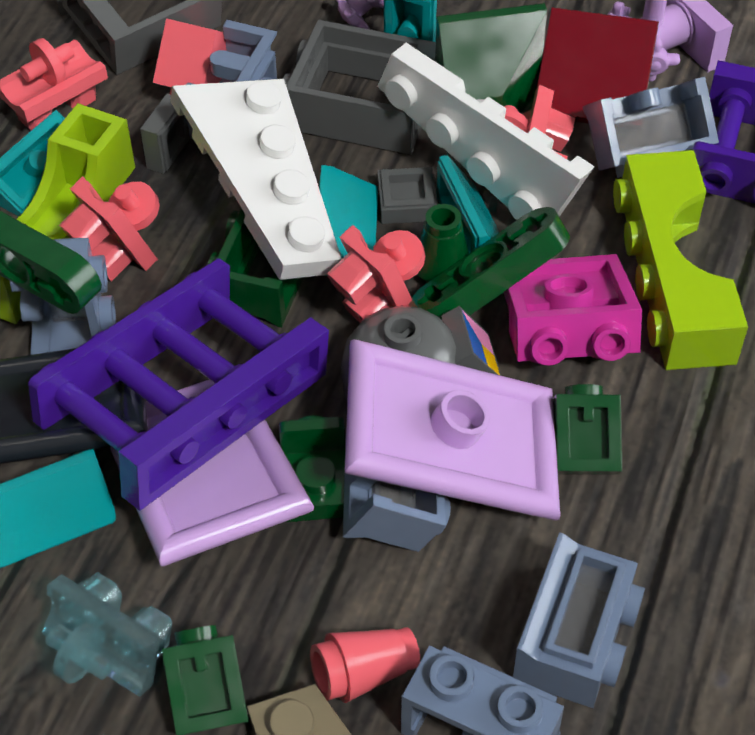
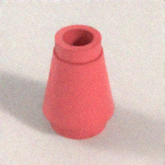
(362, 660)

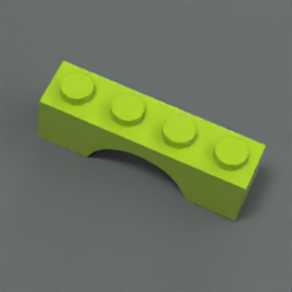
(83, 145)
(691, 312)

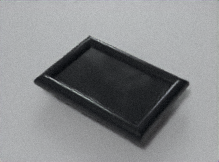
(25, 440)

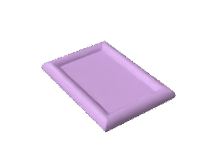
(451, 431)
(225, 498)

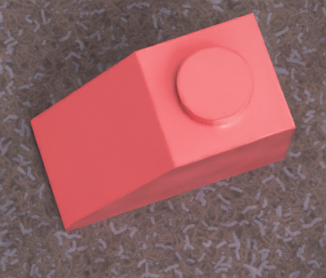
(186, 54)

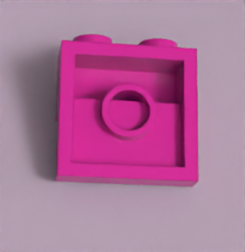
(574, 311)

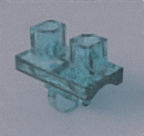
(101, 639)

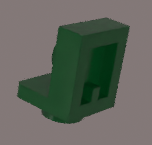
(588, 431)
(318, 457)
(204, 681)

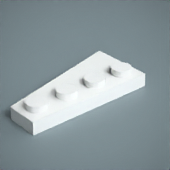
(495, 152)
(266, 166)

